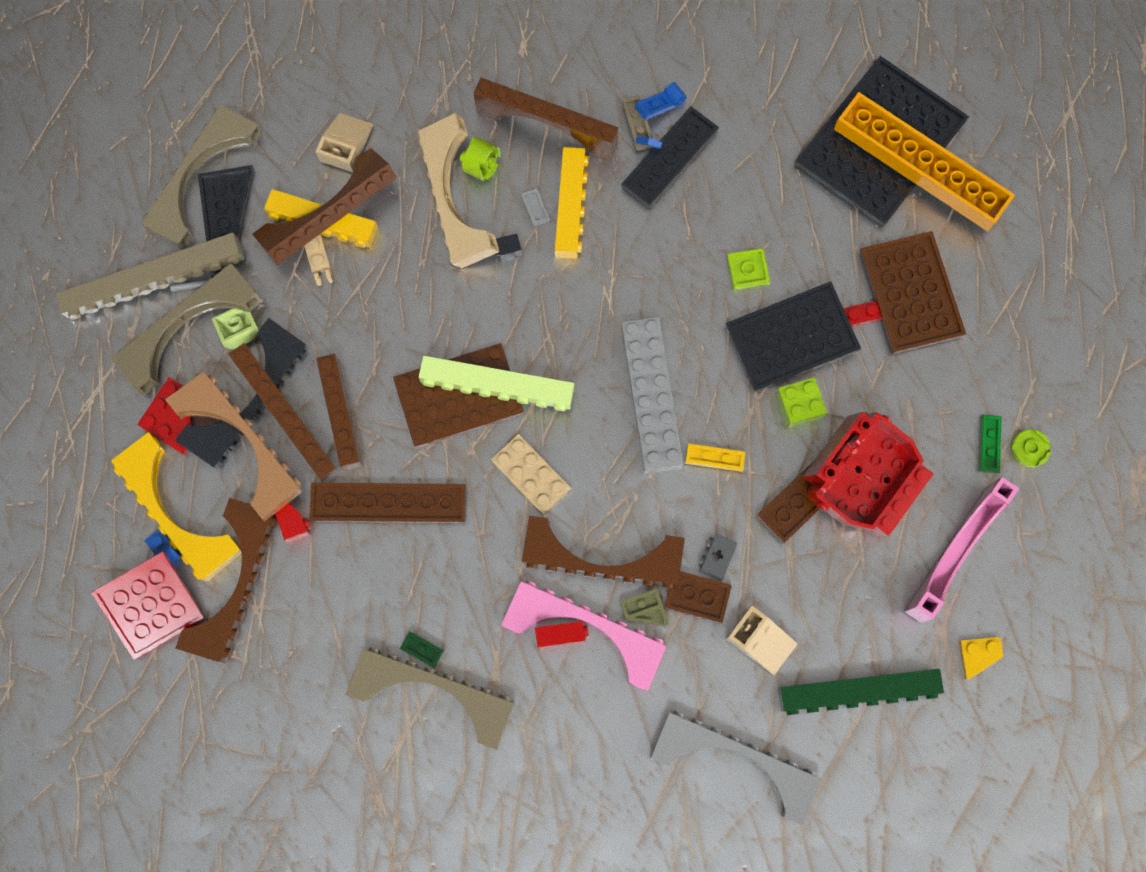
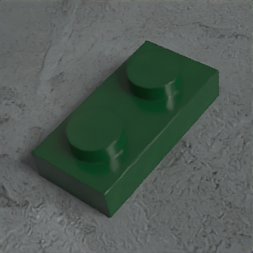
(422, 649)

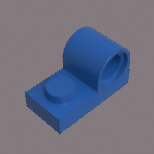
(158, 542)

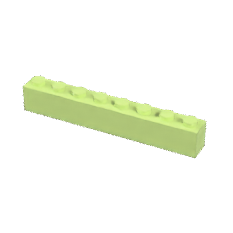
(496, 382)

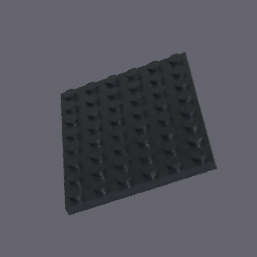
(857, 173)

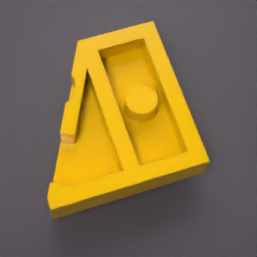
(979, 654)

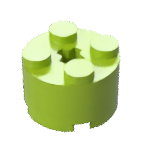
(480, 159)

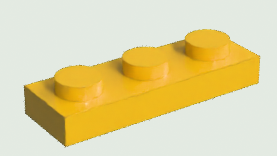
(715, 457)

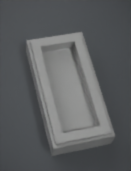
(535, 207)

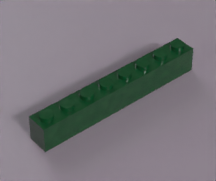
(860, 690)

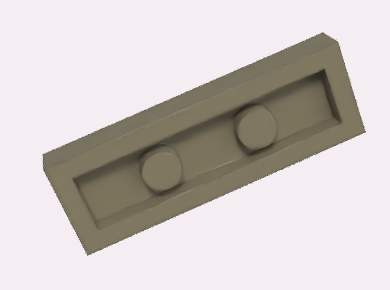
(636, 123)

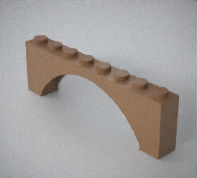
(274, 484)

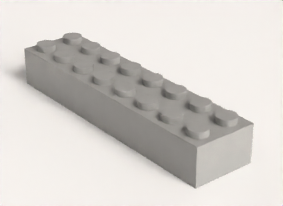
(651, 395)

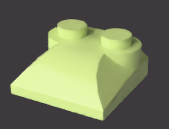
(235, 328)

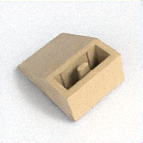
(343, 142)
(762, 640)

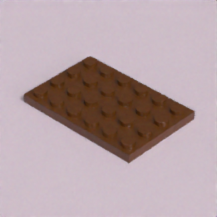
(912, 292)
(441, 413)

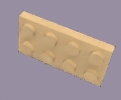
(531, 474)

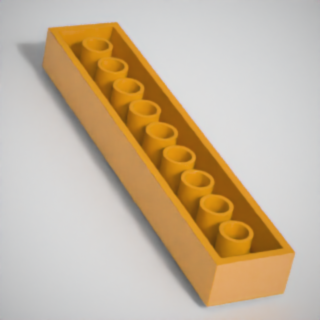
(924, 162)

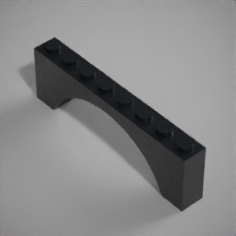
(215, 440)

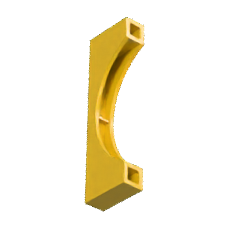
(140, 469)

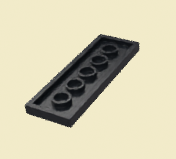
(665, 164)

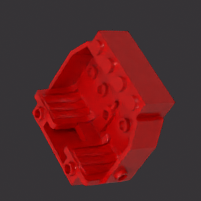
(879, 452)

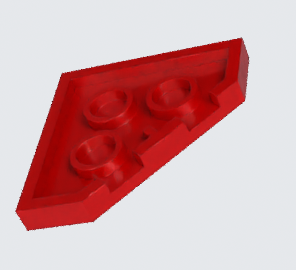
(162, 419)

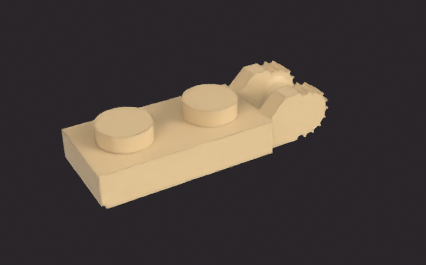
(318, 259)

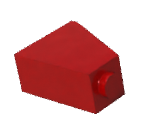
(560, 635)

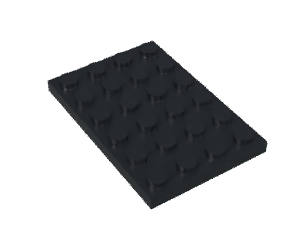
(793, 336)

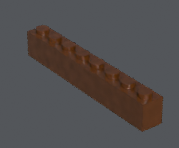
(282, 411)

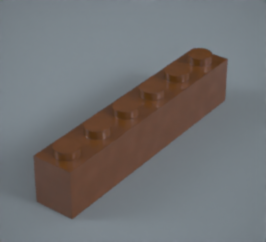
(339, 412)

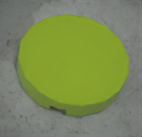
(1031, 448)

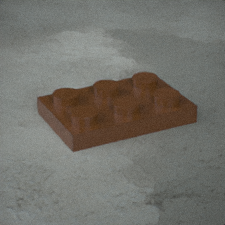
(699, 597)

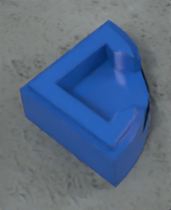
(648, 141)

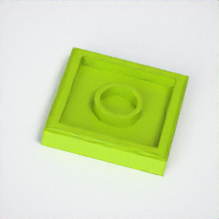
(748, 269)

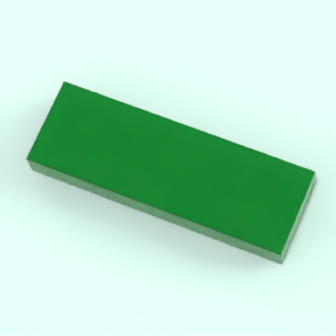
(990, 443)

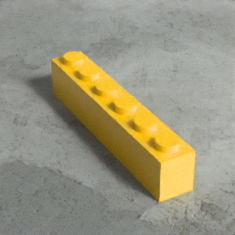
(570, 201)
(349, 228)

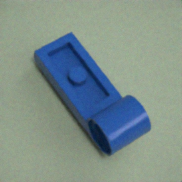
(661, 102)

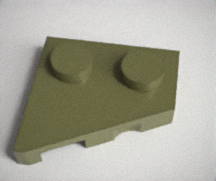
(645, 609)

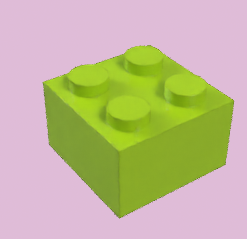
(801, 403)

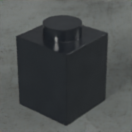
(509, 247)

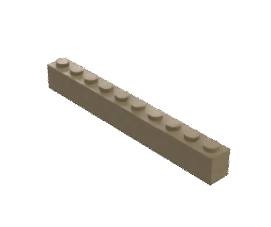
(150, 276)

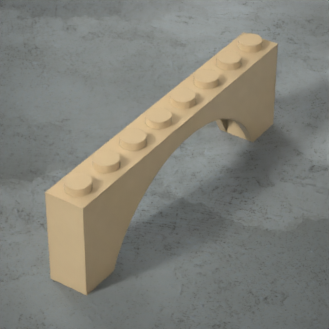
(440, 145)

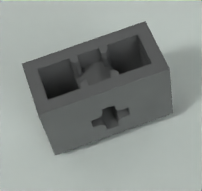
(726, 549)

